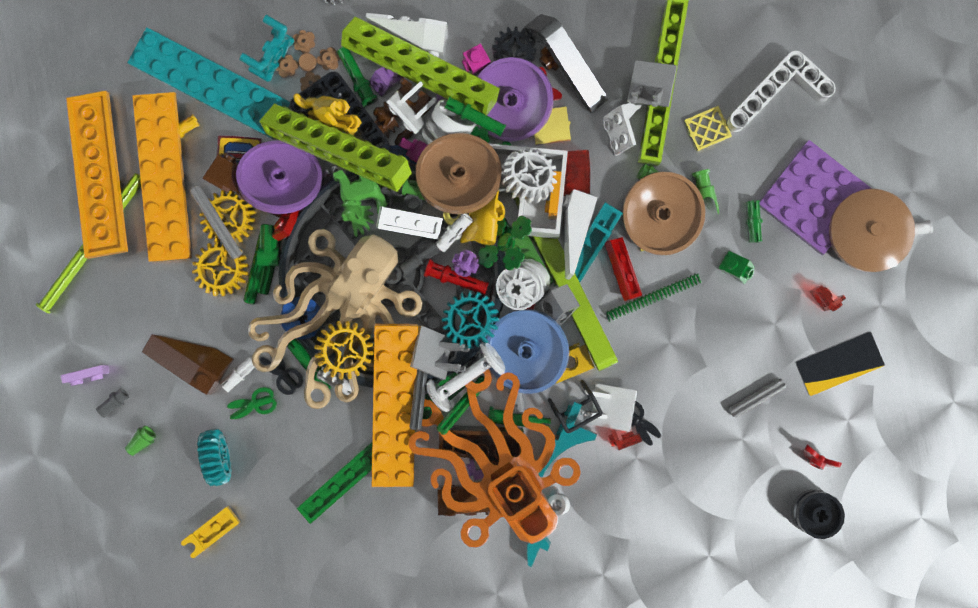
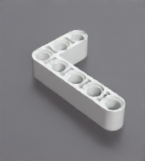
(788, 71)

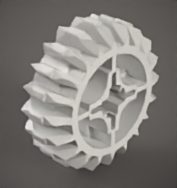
(525, 182)

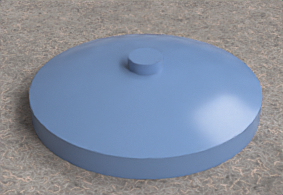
(531, 349)

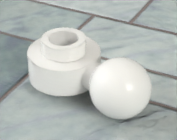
(554, 501)

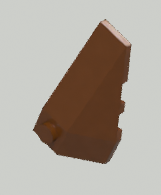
(223, 174)
(193, 363)

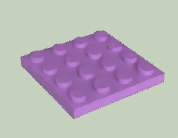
(809, 194)

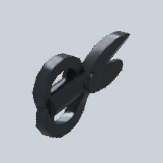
(283, 375)
(643, 426)

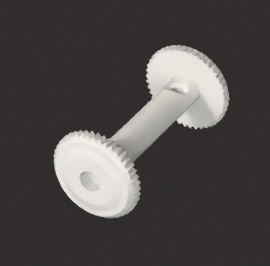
(440, 397)

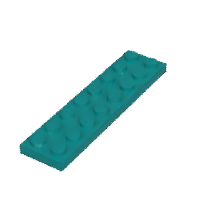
(203, 80)

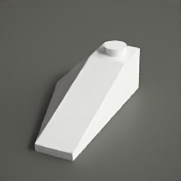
(426, 34)
(576, 221)

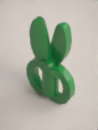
(248, 405)

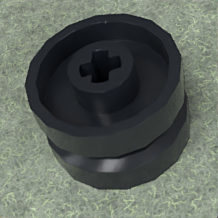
(830, 514)

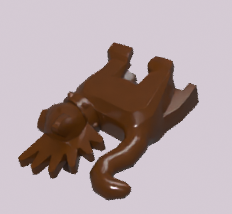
(385, 118)

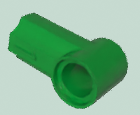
(269, 251)

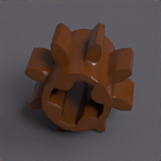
(547, 60)

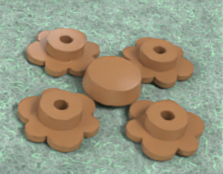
(307, 61)

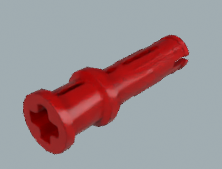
(445, 275)

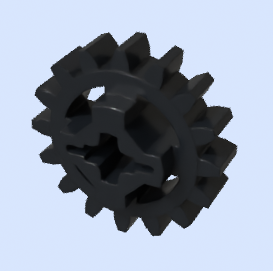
(506, 47)

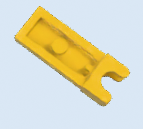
(212, 531)

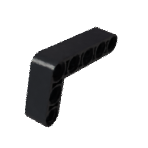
(342, 91)

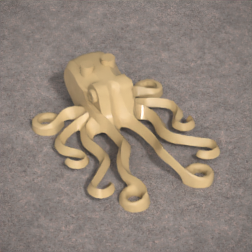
(353, 288)

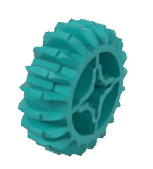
(476, 311)
(214, 457)

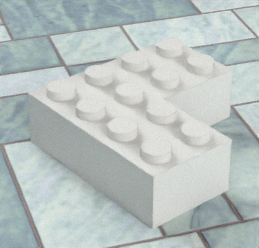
(540, 223)

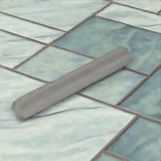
(215, 222)

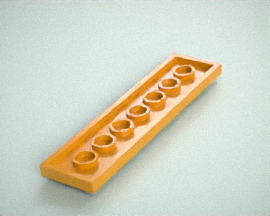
(97, 175)
(162, 176)
(392, 405)

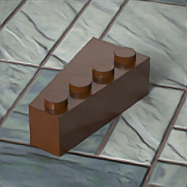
(481, 437)

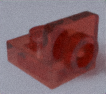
(823, 298)
(628, 439)

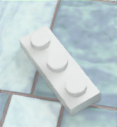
(409, 222)

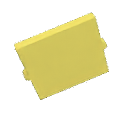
(555, 129)

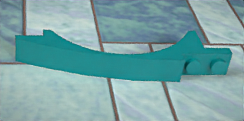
(596, 237)
(564, 442)

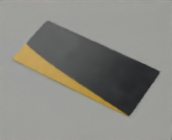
(840, 363)

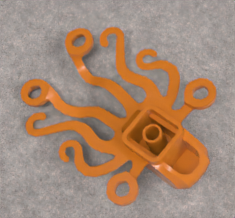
(514, 485)

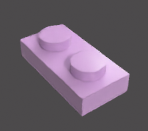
(93, 373)

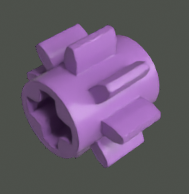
(465, 263)

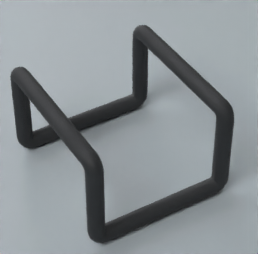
(591, 397)

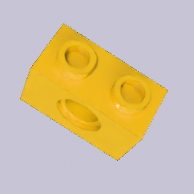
(582, 362)

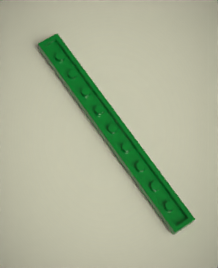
(351, 474)

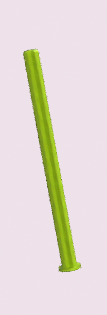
(79, 259)

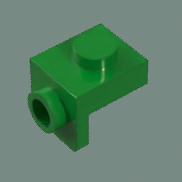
(737, 267)

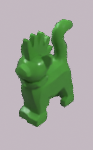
(353, 194)

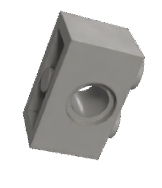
(558, 303)

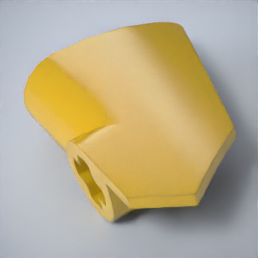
(484, 223)

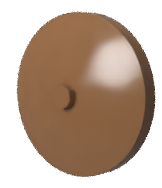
(458, 173)
(663, 213)
(872, 230)

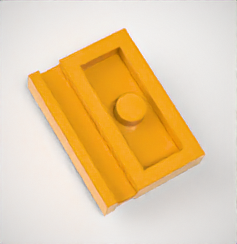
(551, 205)

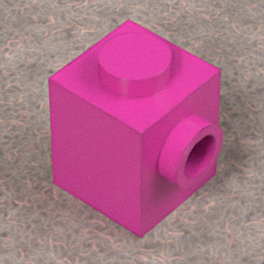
(475, 60)

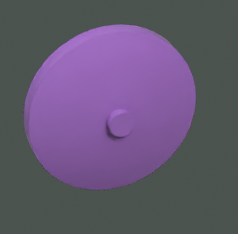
(523, 97)
(278, 177)

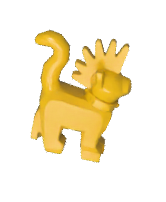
(330, 112)

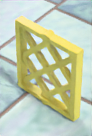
(702, 115)

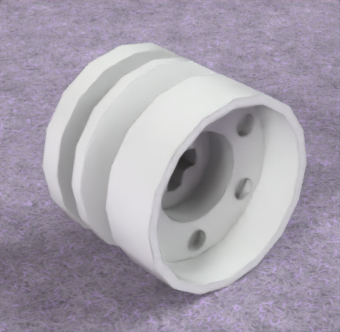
(444, 123)
(533, 281)

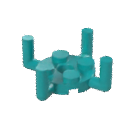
(273, 51)

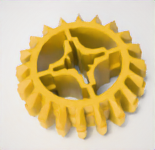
(233, 212)
(217, 287)
(361, 357)

